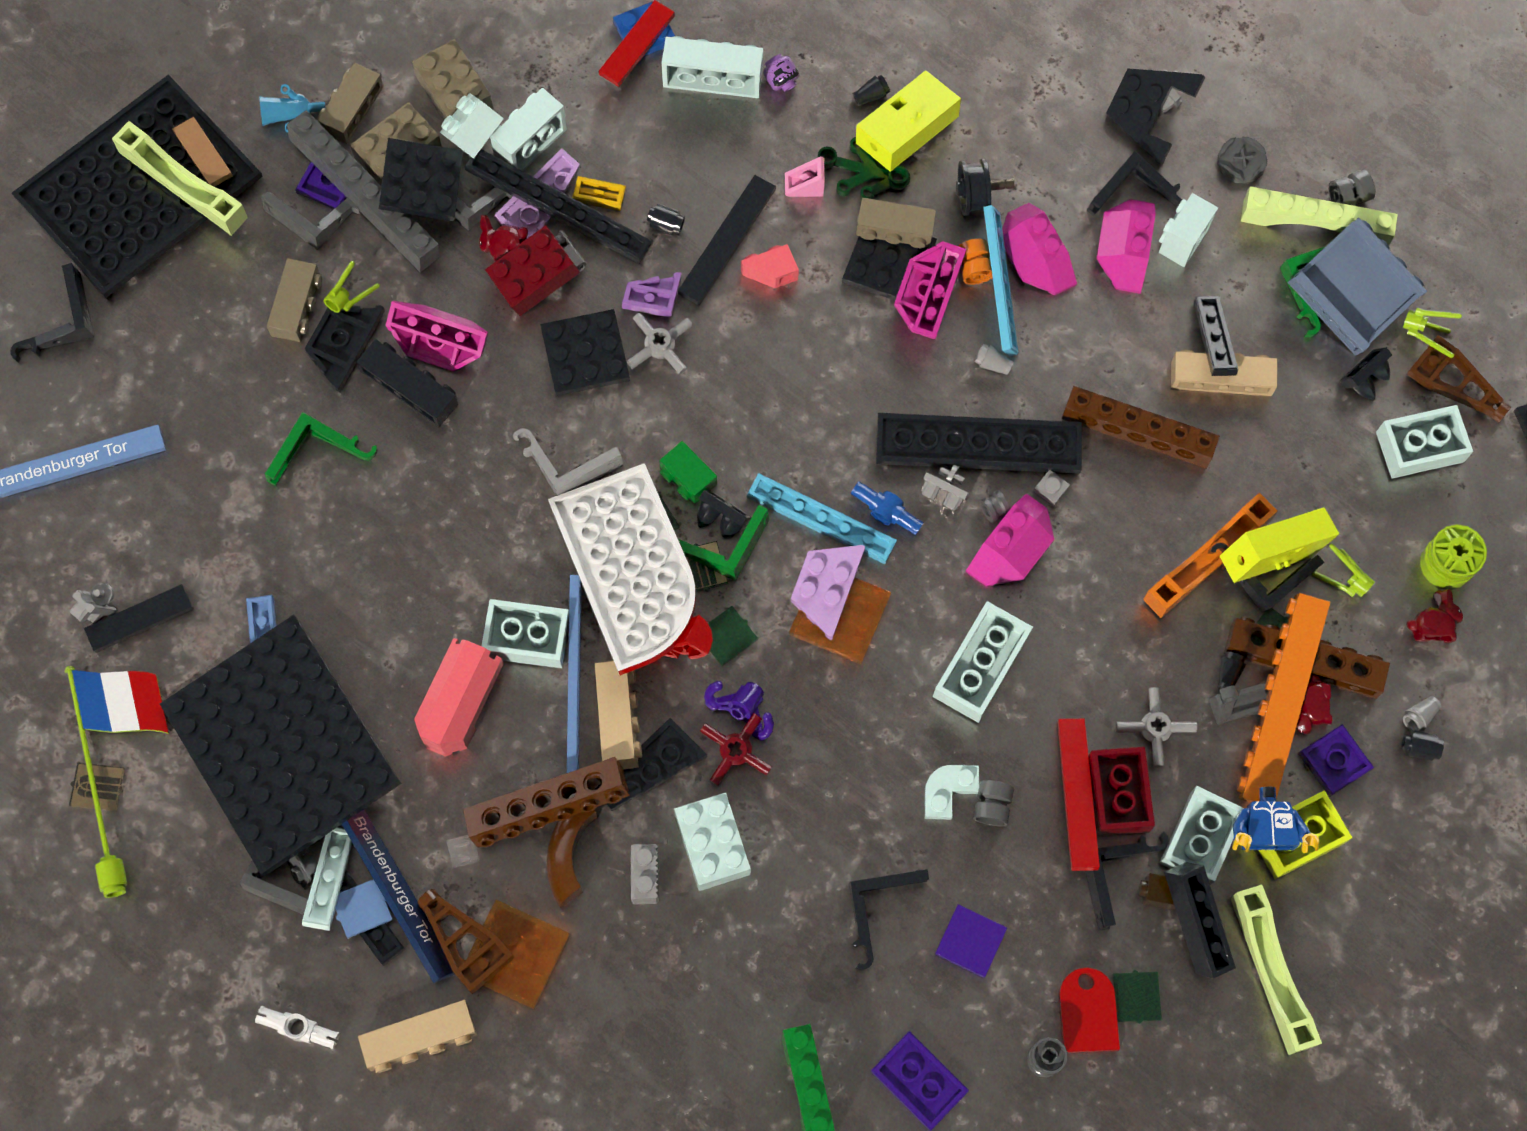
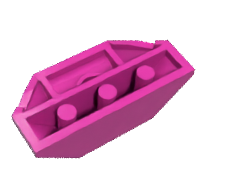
(1126, 243)
(1037, 250)
(928, 288)
(435, 335)
(1014, 544)

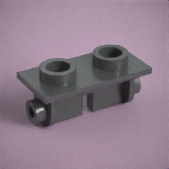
(303, 869)

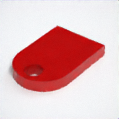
(1088, 1015)

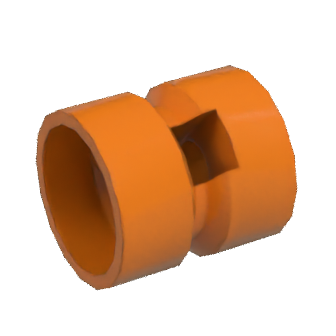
(976, 262)

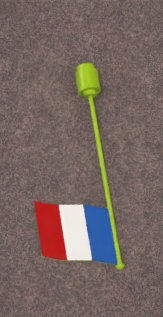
(114, 705)

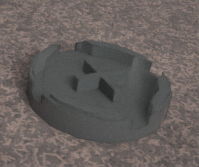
(1242, 160)

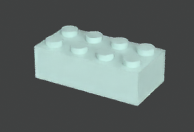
(712, 67)
(982, 661)

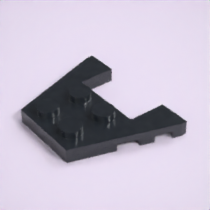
(1141, 101)

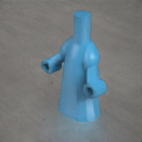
(285, 109)

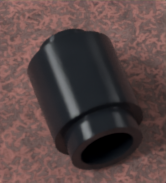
(665, 219)
(1422, 745)

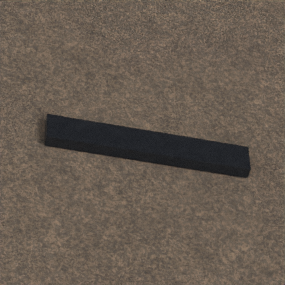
(726, 240)

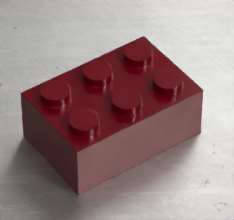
(532, 271)
(1121, 791)

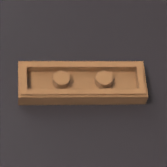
(202, 152)

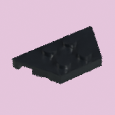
(341, 340)

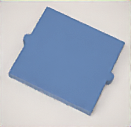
(362, 908)

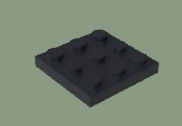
(420, 179)
(880, 265)
(585, 352)

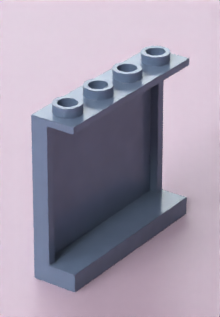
(1357, 286)

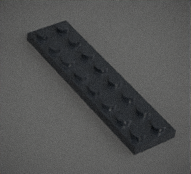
(979, 443)

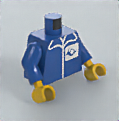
(1271, 826)

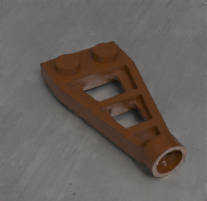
(1432, 362)
(483, 963)

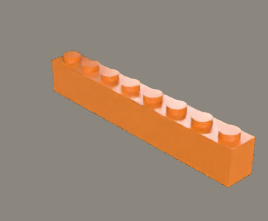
(1284, 697)

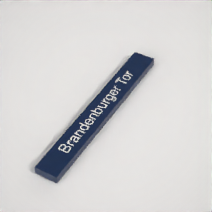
(398, 895)

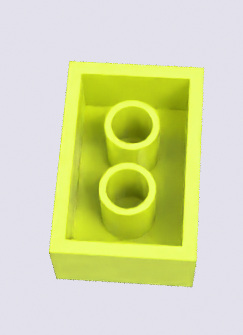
(1322, 821)

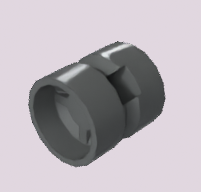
(1352, 189)
(993, 804)
(1047, 1057)

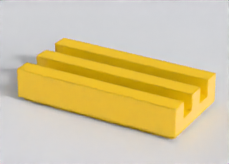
(599, 202)

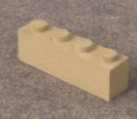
(1254, 376)
(616, 715)
(417, 1035)

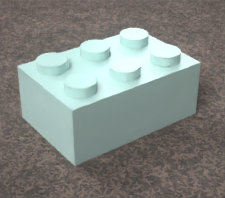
(529, 130)
(1424, 441)
(526, 633)
(1202, 833)
(712, 841)

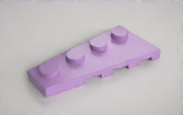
(556, 173)

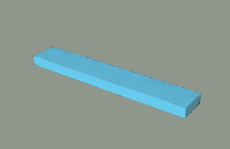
(1001, 281)
(821, 518)

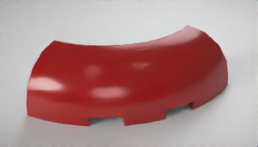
(695, 640)

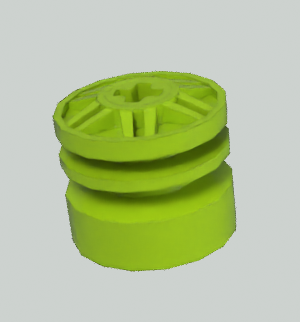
(1441, 563)

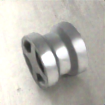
(994, 506)

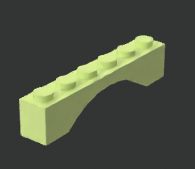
(206, 199)
(1274, 207)
(1285, 1002)

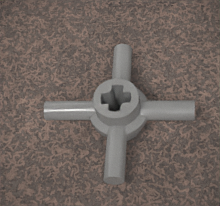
(659, 351)
(1149, 733)

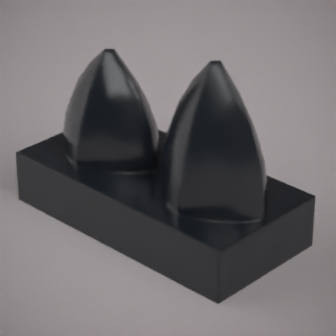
(1373, 364)
(712, 506)

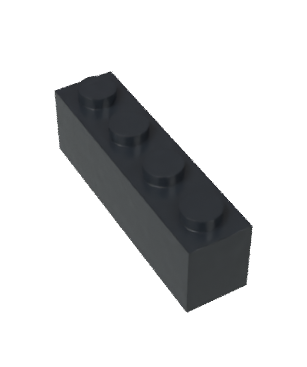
(407, 382)
(1200, 920)

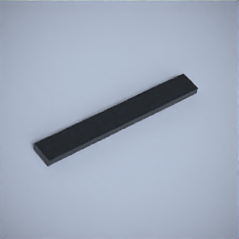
(558, 205)

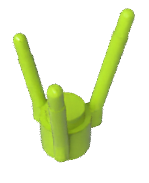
(339, 297)
(1417, 322)
(1359, 581)

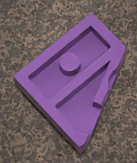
(652, 295)

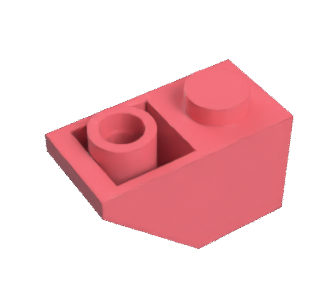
(772, 267)

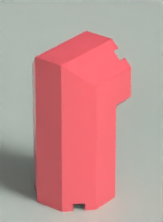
(457, 697)

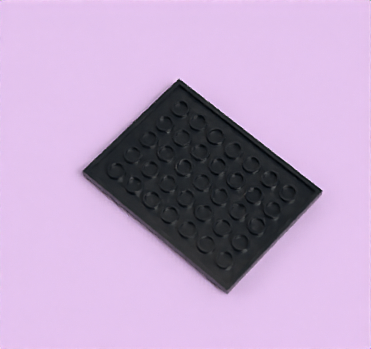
(112, 212)
(279, 745)

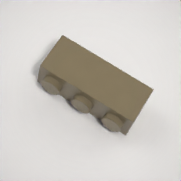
(350, 102)
(895, 223)
(294, 300)

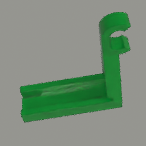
(1290, 269)
(296, 437)
(741, 553)

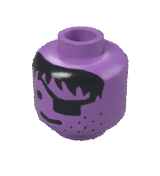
(781, 73)

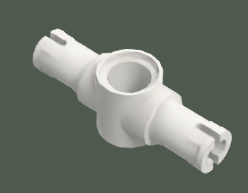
(284, 1023)

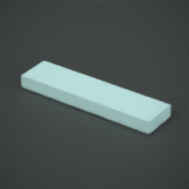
(327, 880)

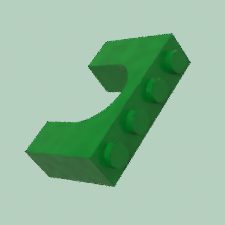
(808, 1078)

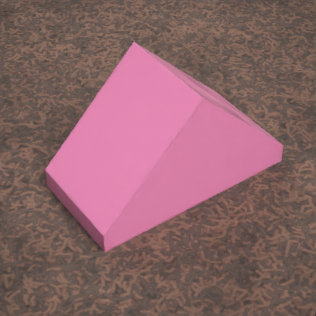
(806, 180)

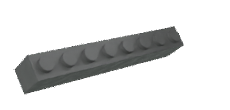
(362, 190)

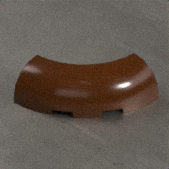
(561, 856)

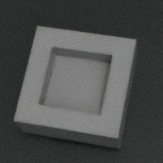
(1051, 488)

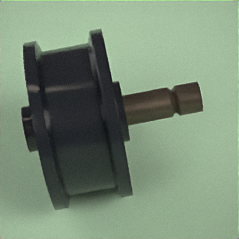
(975, 186)

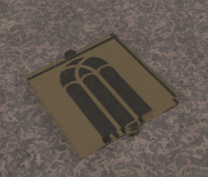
(108, 785)

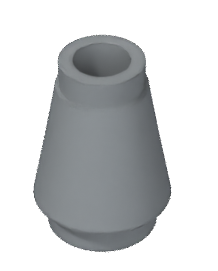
(993, 360)
(1421, 714)

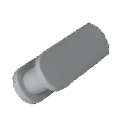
(571, 251)

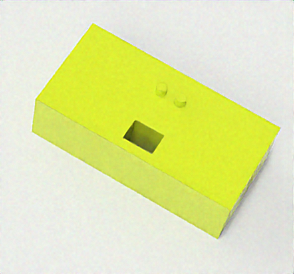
(908, 120)
(1279, 544)

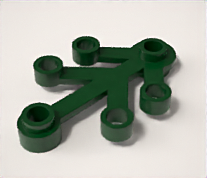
(866, 170)

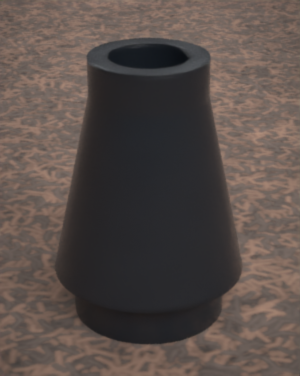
(872, 90)
(1231, 669)

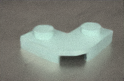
(944, 782)

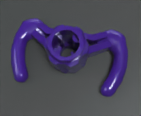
(741, 705)

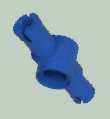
(887, 508)

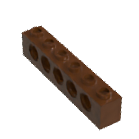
(1140, 427)
(1343, 677)
(532, 799)

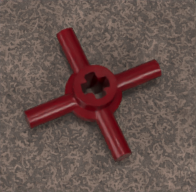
(746, 747)

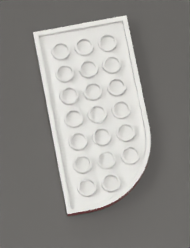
(628, 565)

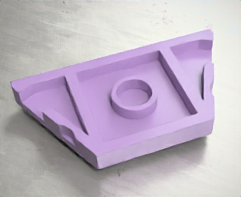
(826, 585)

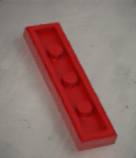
(636, 43)

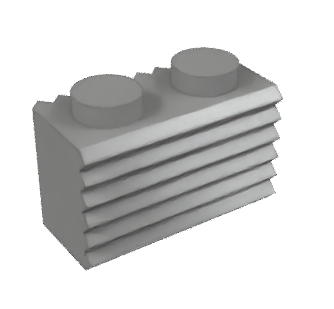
(644, 874)

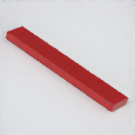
(1078, 795)

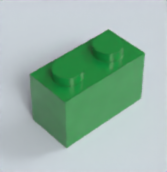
(687, 472)

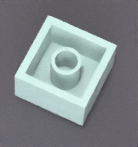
(471, 124)
(1187, 229)

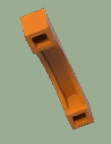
(1200, 565)

